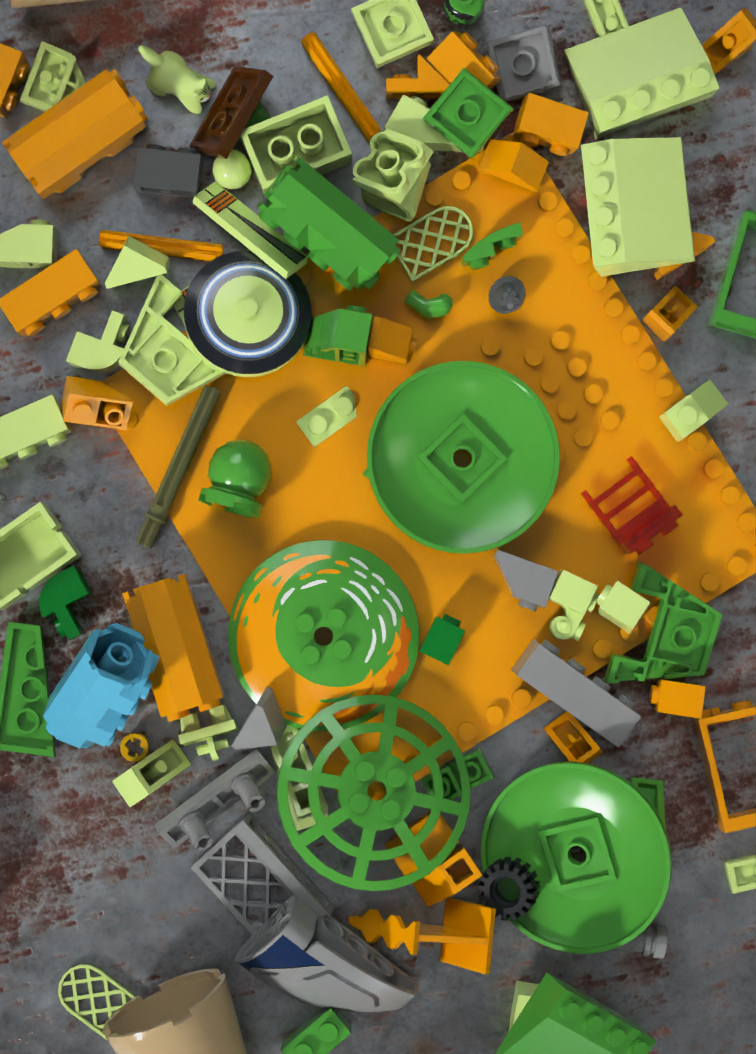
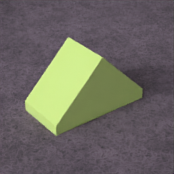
(136, 263)

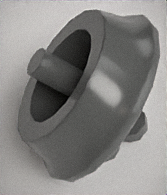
(507, 294)

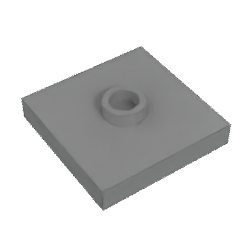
(525, 63)

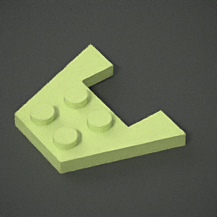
(160, 353)

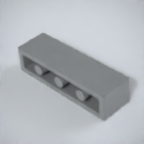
(575, 692)

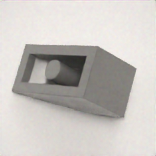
(526, 580)

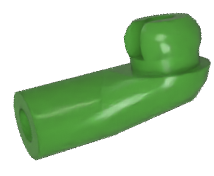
(431, 307)

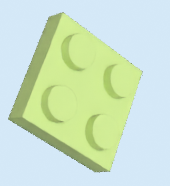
(392, 28)

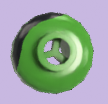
(463, 12)

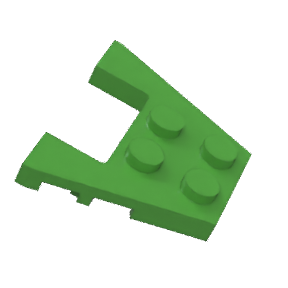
(679, 637)

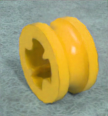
(125, 750)

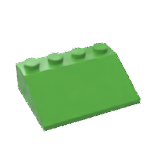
(570, 1022)

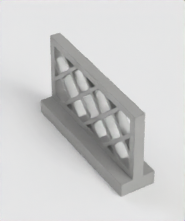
(276, 863)

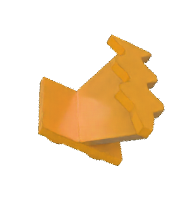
(464, 936)

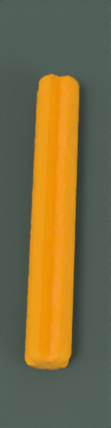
(340, 85)
(167, 246)

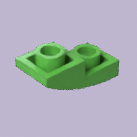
(483, 251)
(478, 770)

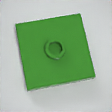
(468, 113)

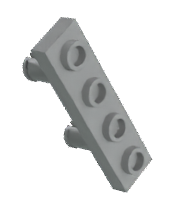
(236, 783)

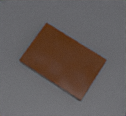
(231, 111)

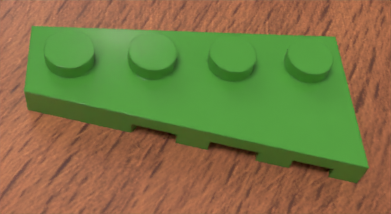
(24, 692)

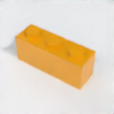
(49, 294)

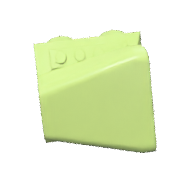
(393, 173)

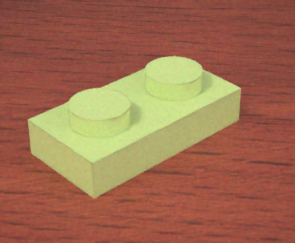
(328, 416)

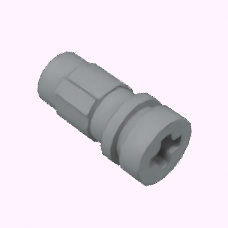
(650, 941)

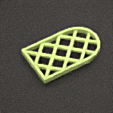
(443, 221)
(105, 977)

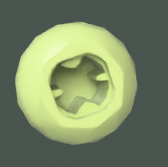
(233, 171)

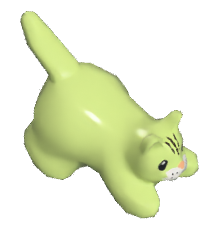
(173, 76)

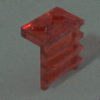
(638, 531)

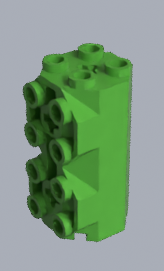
(328, 225)

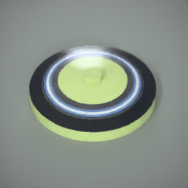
(246, 315)

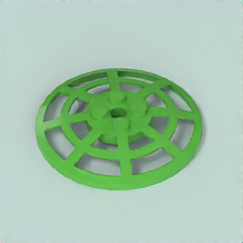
(354, 798)

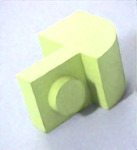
(100, 355)

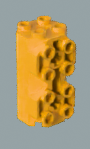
(77, 133)
(173, 629)

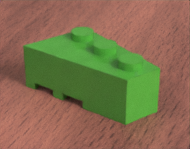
(340, 336)

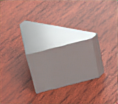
(263, 725)

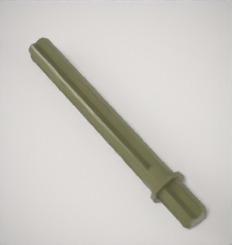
(178, 466)

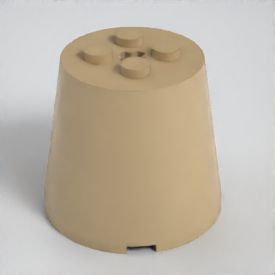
(184, 1017)

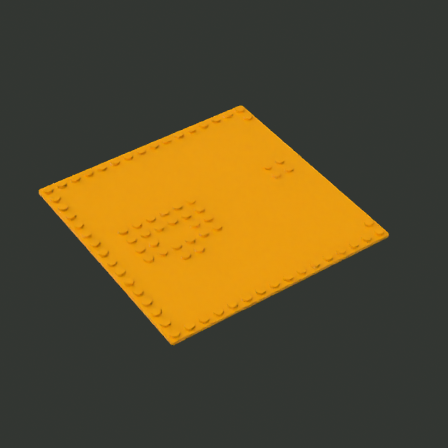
(604, 393)

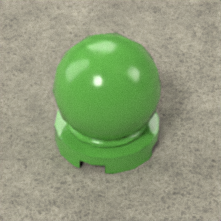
(237, 476)

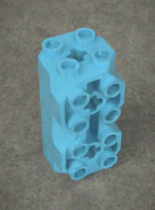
(100, 687)

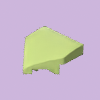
(51, 77)

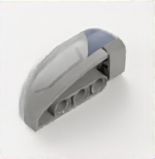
(323, 963)

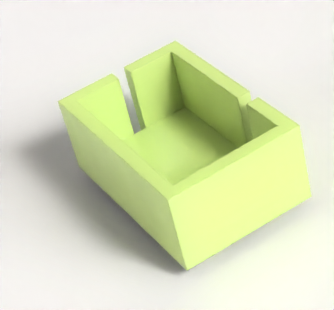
(32, 553)

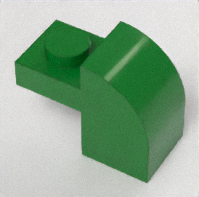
(58, 596)

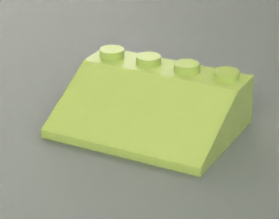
(641, 72)
(637, 204)

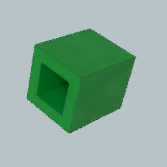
(442, 639)

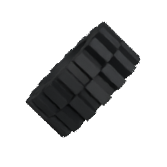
(521, 876)

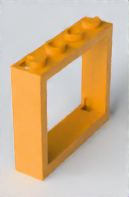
(711, 716)

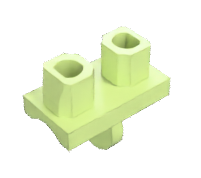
(194, 733)

